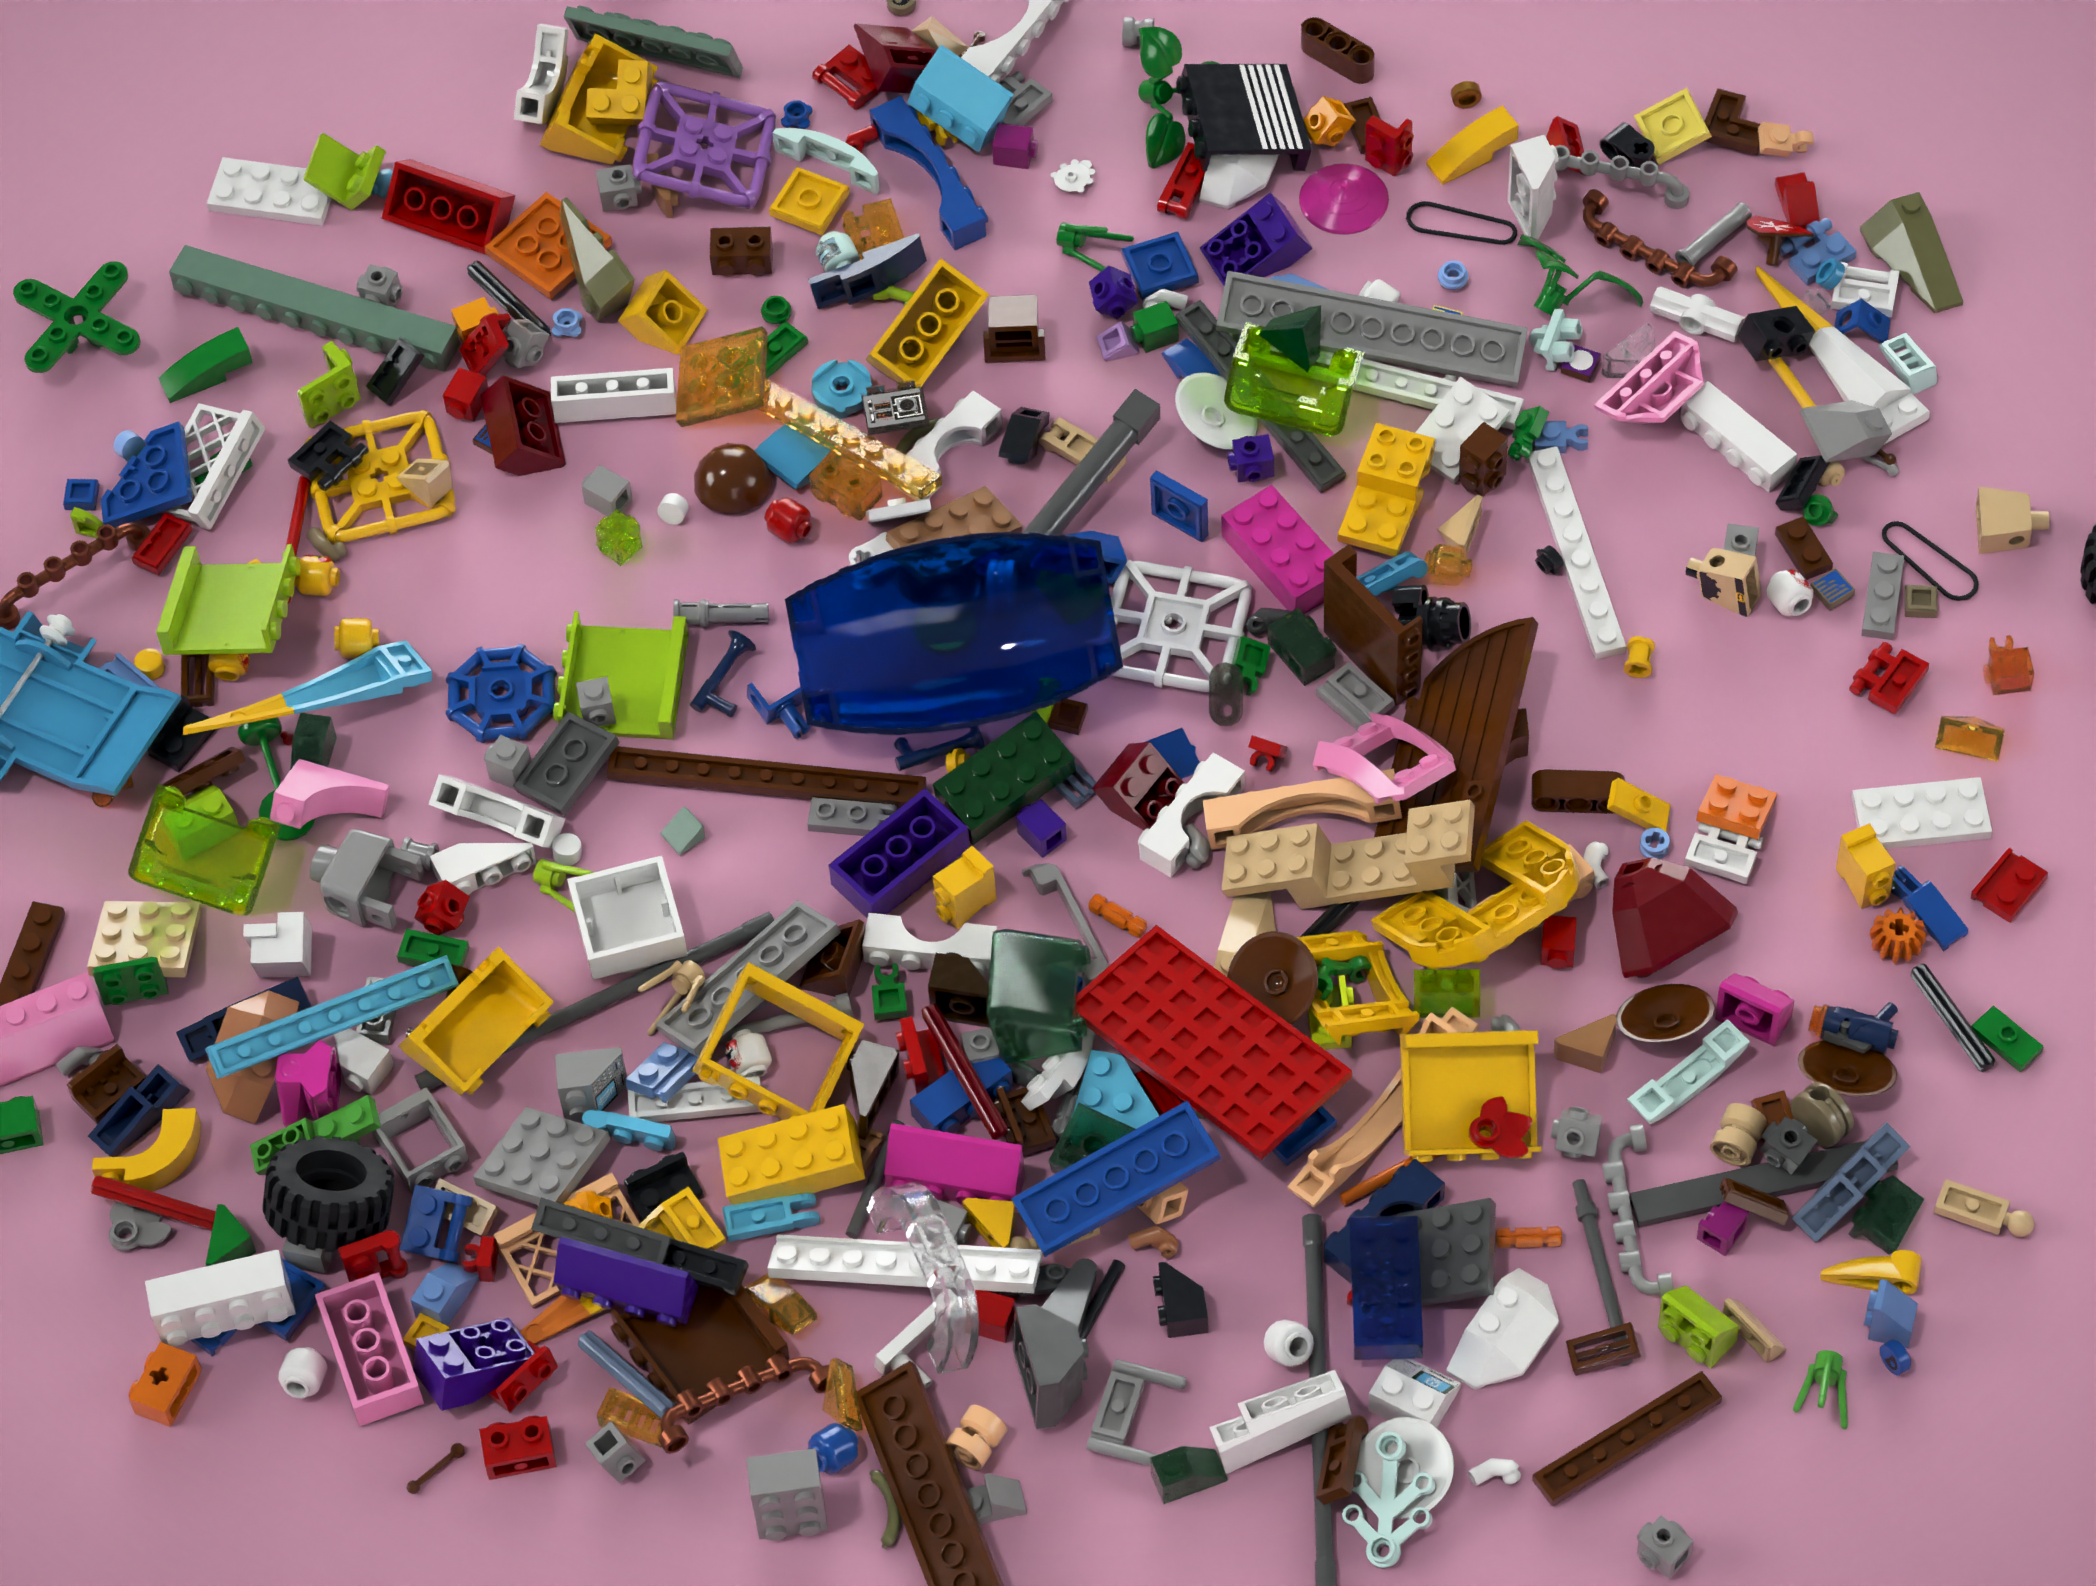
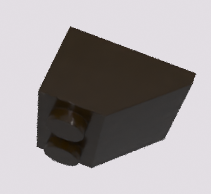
(958, 990)

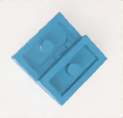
(791, 455)

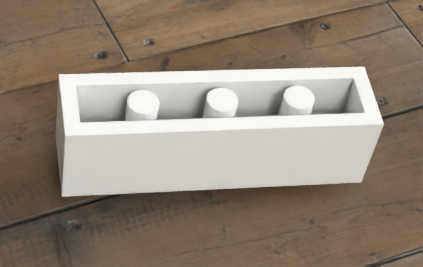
(613, 395)
(1738, 437)

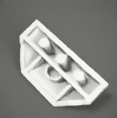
(1235, 178)
(1505, 1332)

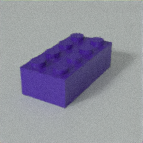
(899, 855)

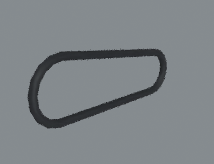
(1456, 235)
(1939, 550)

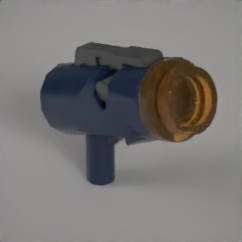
(1855, 1029)

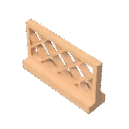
(521, 1236)

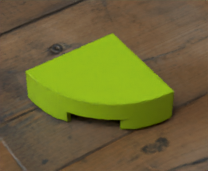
(85, 522)

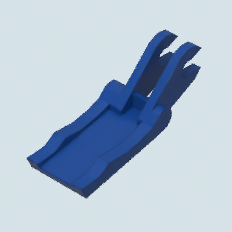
(1929, 906)

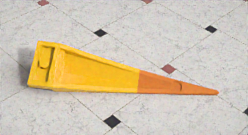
(677, 1217)

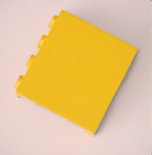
(1450, 1080)

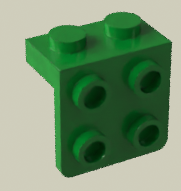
(130, 981)

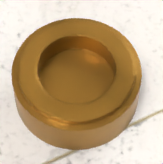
(1466, 94)

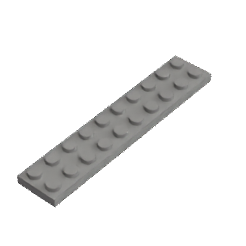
(1382, 328)

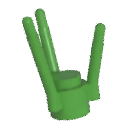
(1826, 1371)

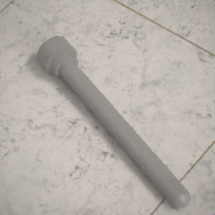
(841, 1003)

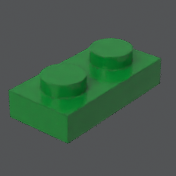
(424, 947)

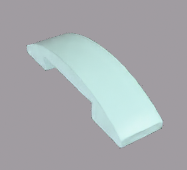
(798, 142)
(1691, 1075)

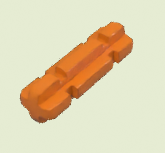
(1117, 915)
(1529, 1237)

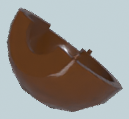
(732, 479)

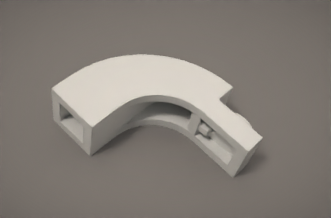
(546, 80)

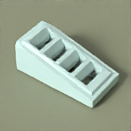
(1918, 378)

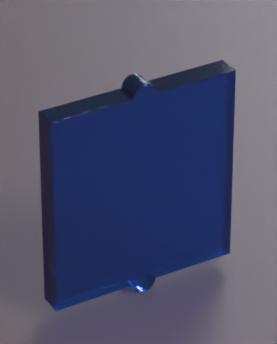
(1177, 752)

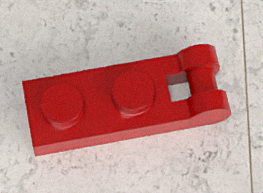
(1183, 183)

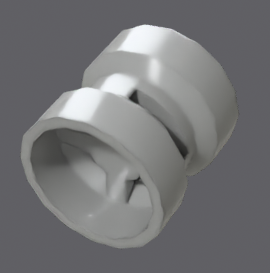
(1130, 30)

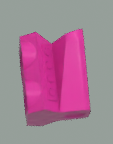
(308, 1083)

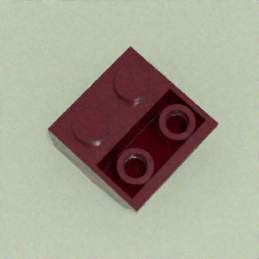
(1138, 784)

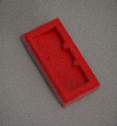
(162, 543)

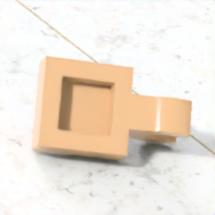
(1779, 141)

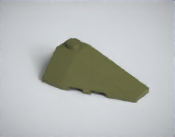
(1910, 243)
(600, 273)

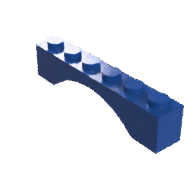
(902, 133)

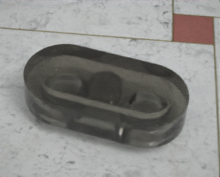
(1223, 694)

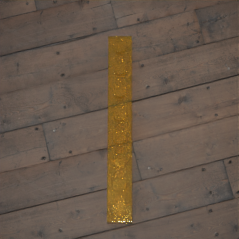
(849, 441)

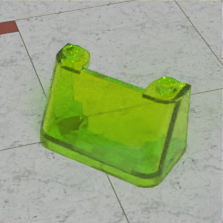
(1279, 391)
(202, 854)

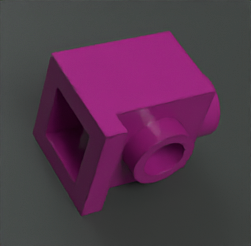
(1723, 1227)

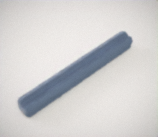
(624, 1373)

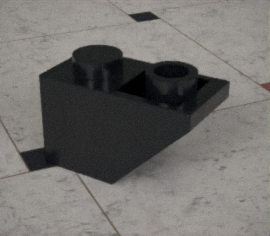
(1183, 1303)

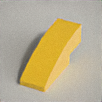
(1474, 145)

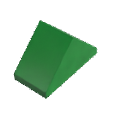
(228, 1239)

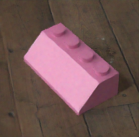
(48, 1026)

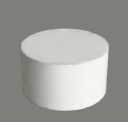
(673, 509)
(566, 849)

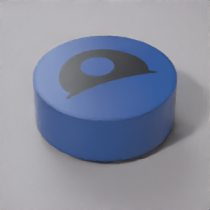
(1895, 1357)

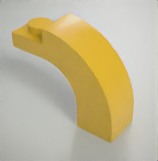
(163, 1160)

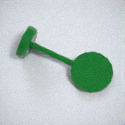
(260, 734)

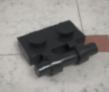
(322, 450)

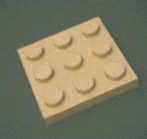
(146, 930)

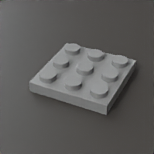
(541, 1157)

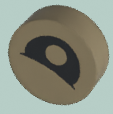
(901, 7)

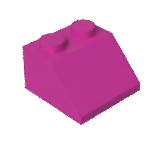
(1754, 1008)

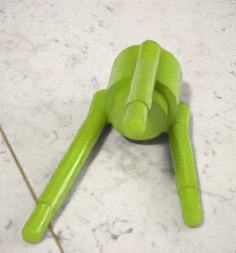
(552, 875)

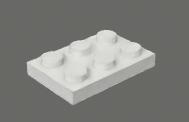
(1455, 420)

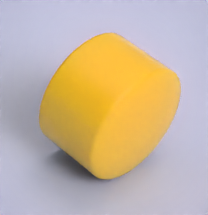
(150, 663)

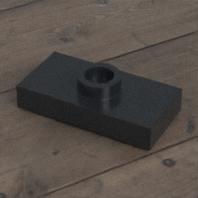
(395, 370)
(1802, 483)

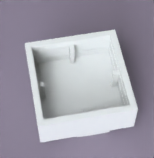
(627, 918)

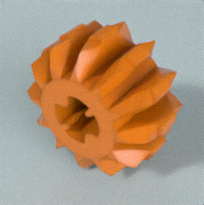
(1897, 935)

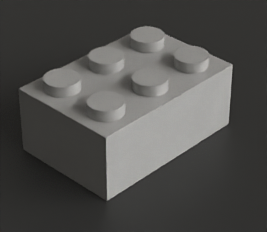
(787, 1494)

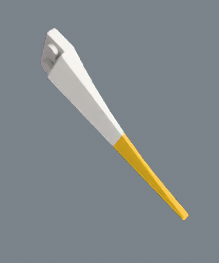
(1852, 369)

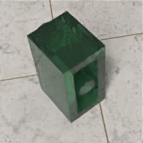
(1301, 646)

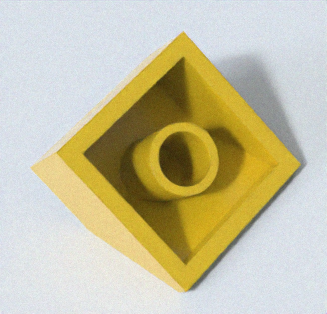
(663, 313)

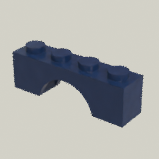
(1410, 1190)

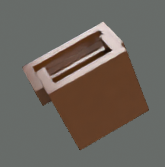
(1013, 330)

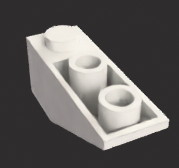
(481, 864)

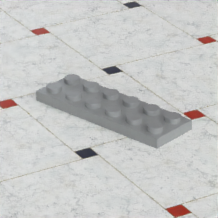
(777, 950)

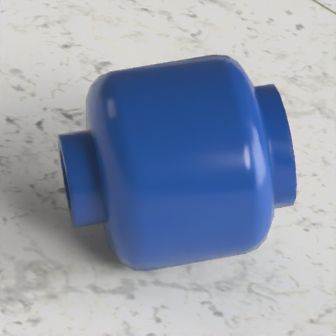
(834, 1447)

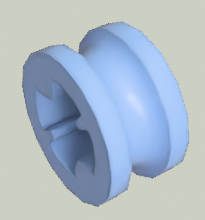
(1654, 834)

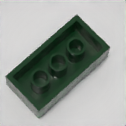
(1005, 776)

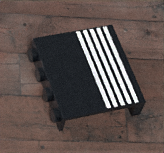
(1243, 111)

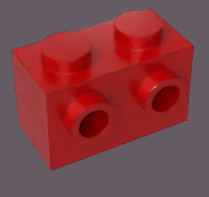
(517, 1447)

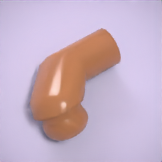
(1157, 1237)

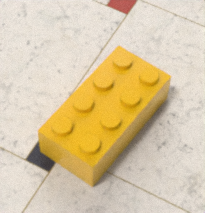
(792, 1156)

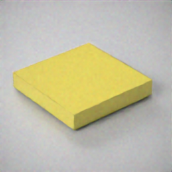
(1673, 125)

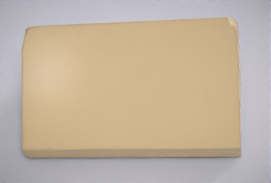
(1753, 1330)

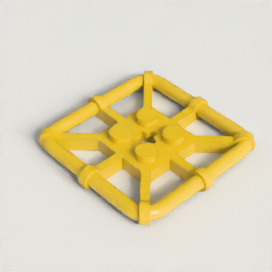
(370, 493)

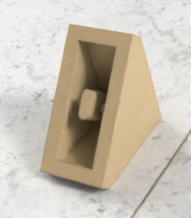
(427, 479)

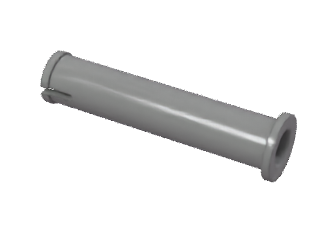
(1714, 235)

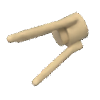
(685, 979)

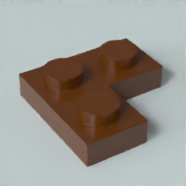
(1727, 127)

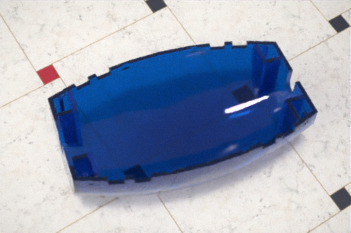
(954, 633)

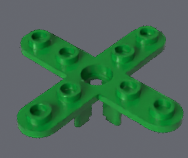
(60, 308)

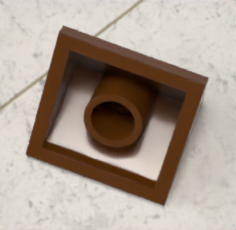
(838, 963)

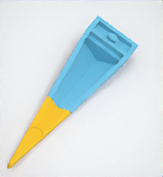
(370, 676)

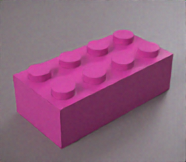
(1278, 548)

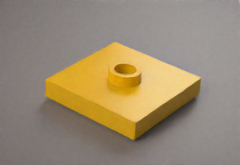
(809, 200)

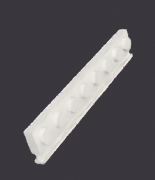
(896, 1264)

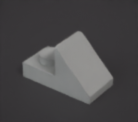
(997, 1499)

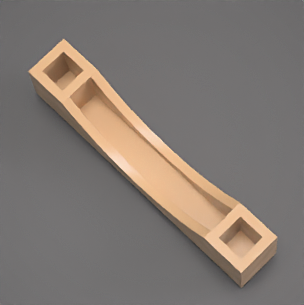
(1260, 809)

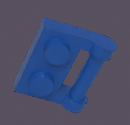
(426, 1221)

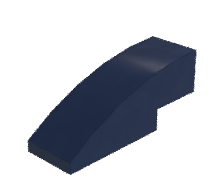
(138, 1111)

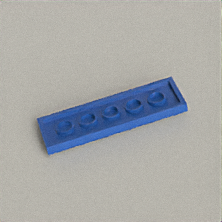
(1116, 1178)

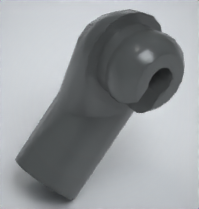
(1258, 622)

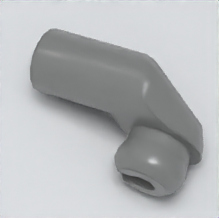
(77, 1057)

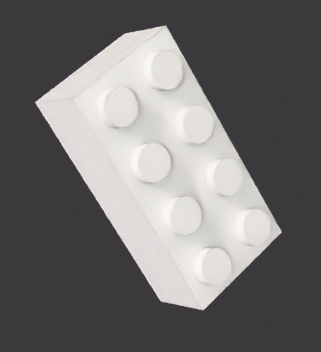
(220, 1298)

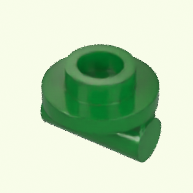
(1819, 511)

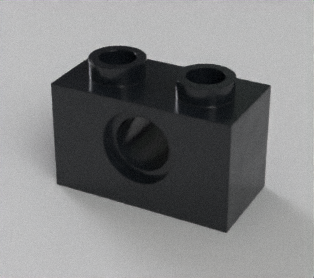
(1776, 333)

